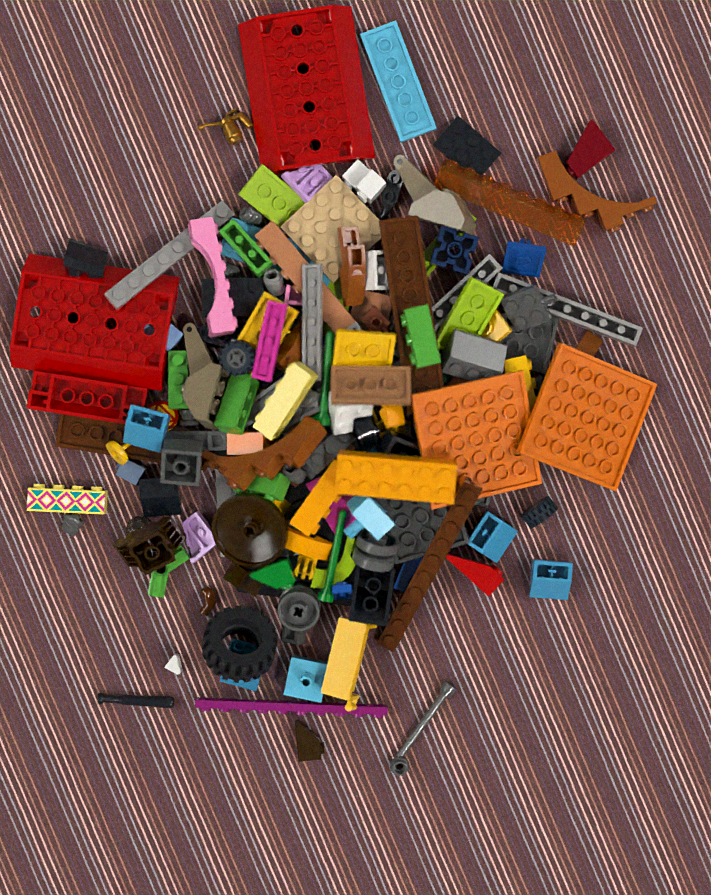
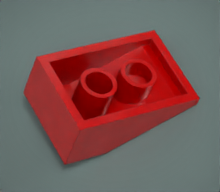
(480, 573)

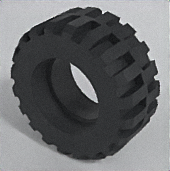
(234, 665)

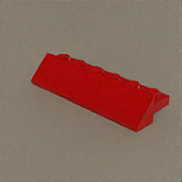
(84, 397)

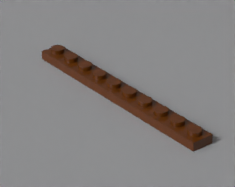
(429, 565)

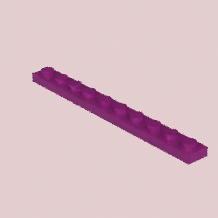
(283, 707)

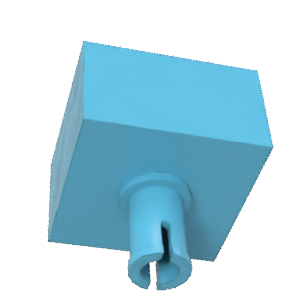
(368, 515)
(305, 678)

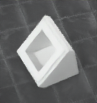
(175, 664)

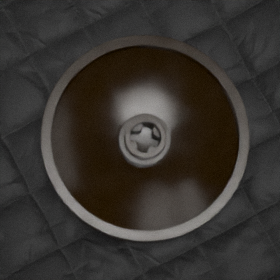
(250, 530)

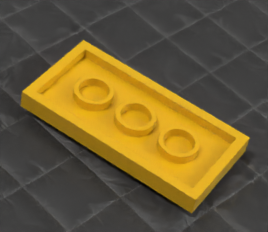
(253, 327)

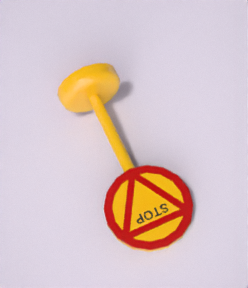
(118, 451)

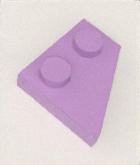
(307, 181)
(198, 536)

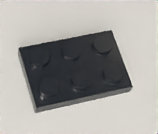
(466, 147)

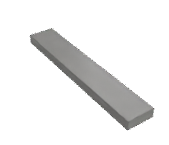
(312, 317)

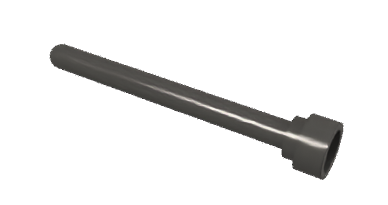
(447, 690)

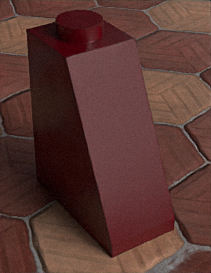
(588, 151)

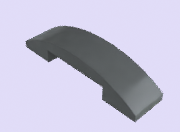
(211, 439)

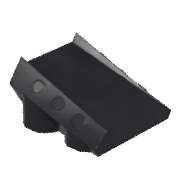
(84, 260)

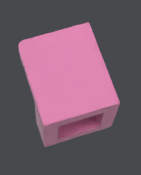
(292, 297)

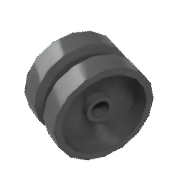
(374, 553)
(299, 607)

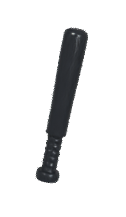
(137, 700)

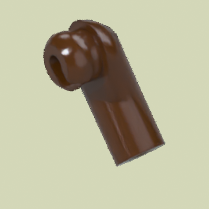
(210, 600)

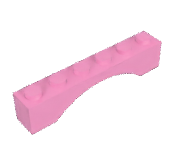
(204, 238)

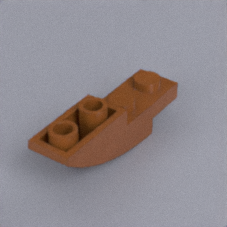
(353, 266)

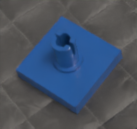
(523, 258)

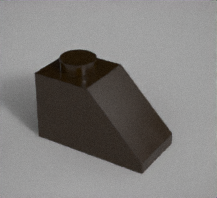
(308, 743)

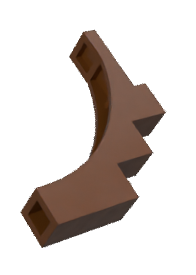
(562, 185)
(290, 450)

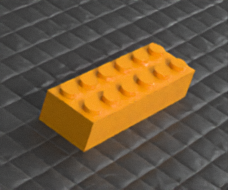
(396, 476)

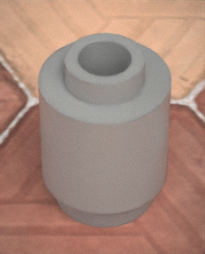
(274, 282)

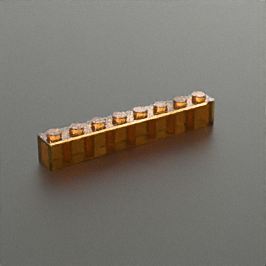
(510, 202)

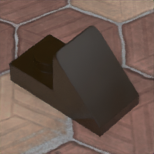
(241, 578)

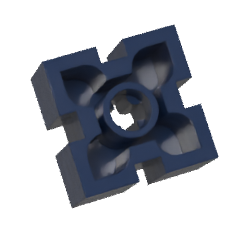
(459, 261)

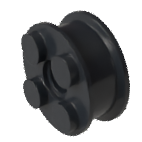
(366, 432)

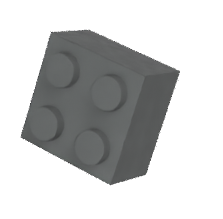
(181, 462)

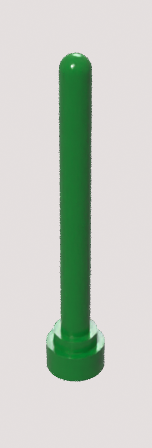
(323, 415)
(326, 592)

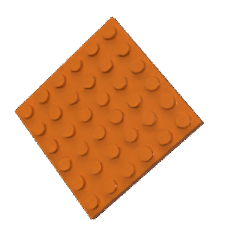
(587, 417)
(479, 428)

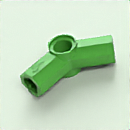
(159, 580)

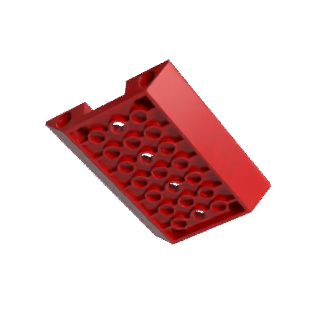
(331, 84)
(88, 346)

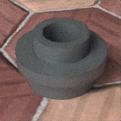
(399, 770)

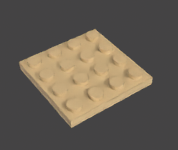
(316, 225)

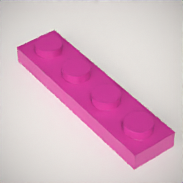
(269, 340)

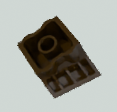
(151, 545)

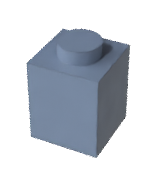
(131, 471)

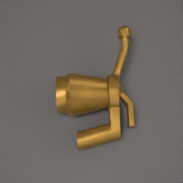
(231, 131)

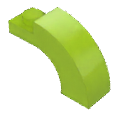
(343, 567)

